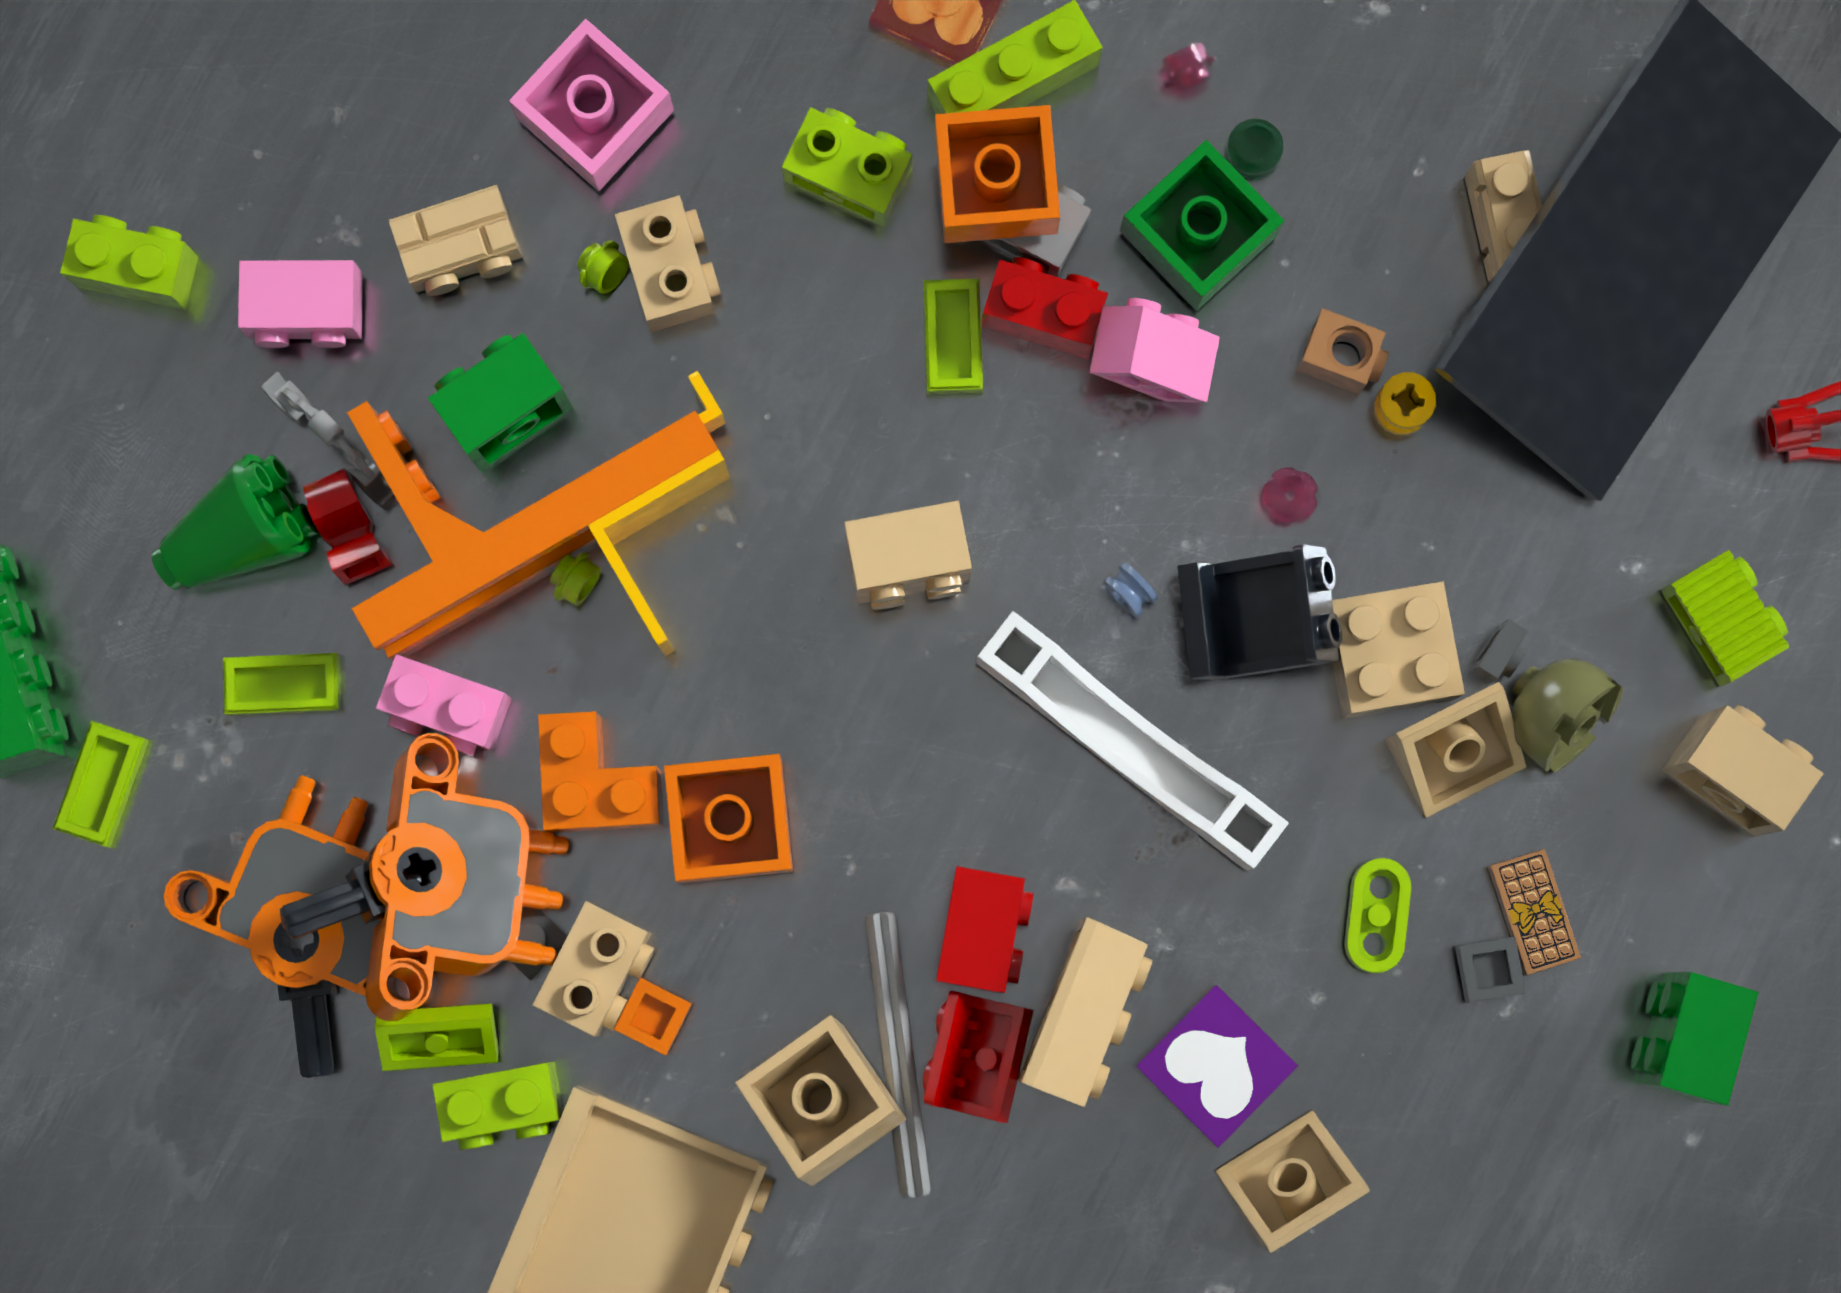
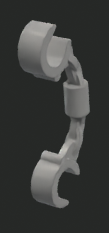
(294, 405)

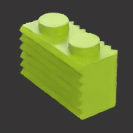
(1727, 617)

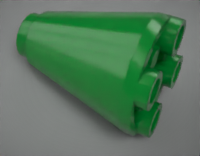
(236, 527)

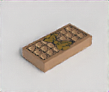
(1534, 912)

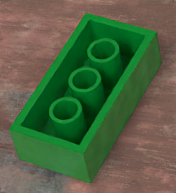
(28, 725)

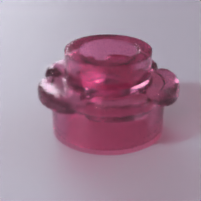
(1188, 66)
(1294, 480)

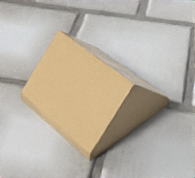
(1458, 750)
(1291, 1182)

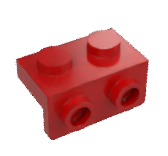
(977, 1056)

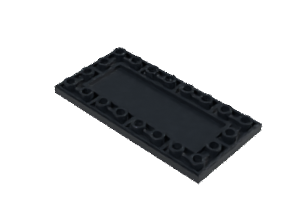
(1639, 249)

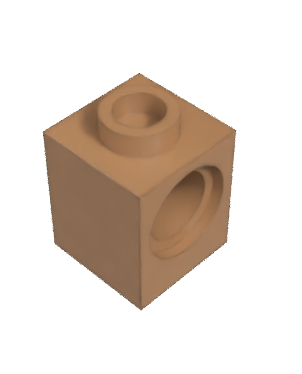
(1319, 360)

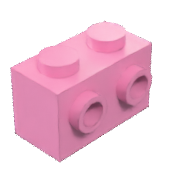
(300, 302)
(1154, 352)
(443, 703)

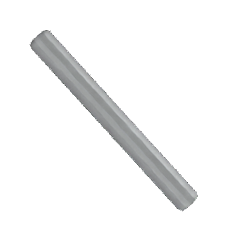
(898, 1052)

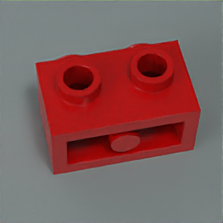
(1044, 307)
(983, 929)

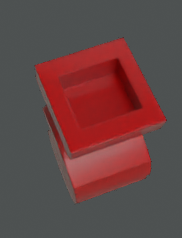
(345, 527)

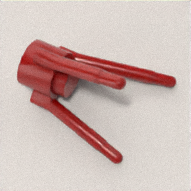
(1794, 427)

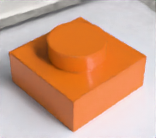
(653, 1016)

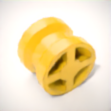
(1401, 415)

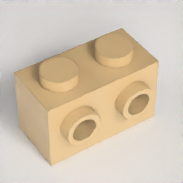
(666, 263)
(594, 970)

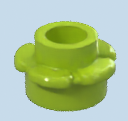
(602, 266)
(575, 578)

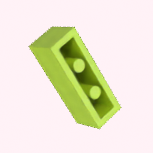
(1020, 65)

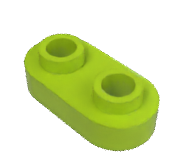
(1382, 916)

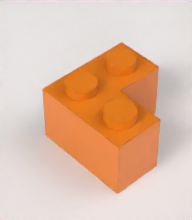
(578, 789)

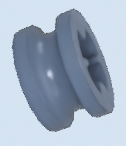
(1130, 589)

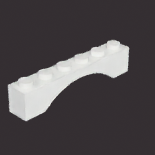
(1130, 744)

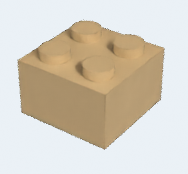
(909, 554)
(1396, 651)
(1744, 769)
(820, 1101)

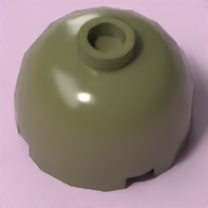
(1560, 709)

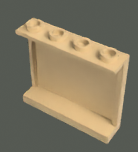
(631, 1207)

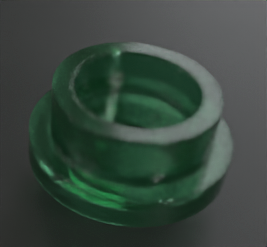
(1255, 146)

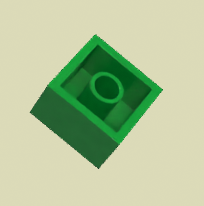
(1201, 225)
(499, 400)
(1694, 1037)

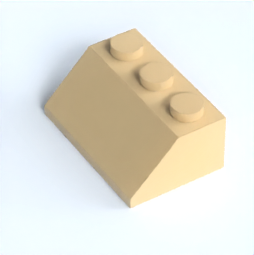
(1085, 1013)

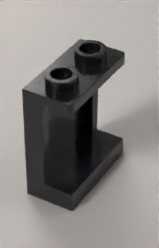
(1259, 614)

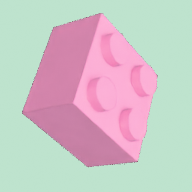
(592, 104)

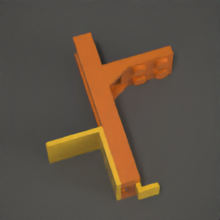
(480, 567)

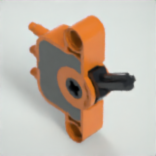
(276, 868)
(470, 890)

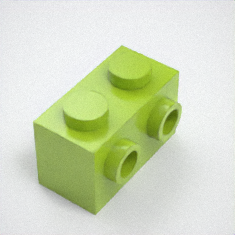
(848, 164)
(129, 263)
(497, 1102)

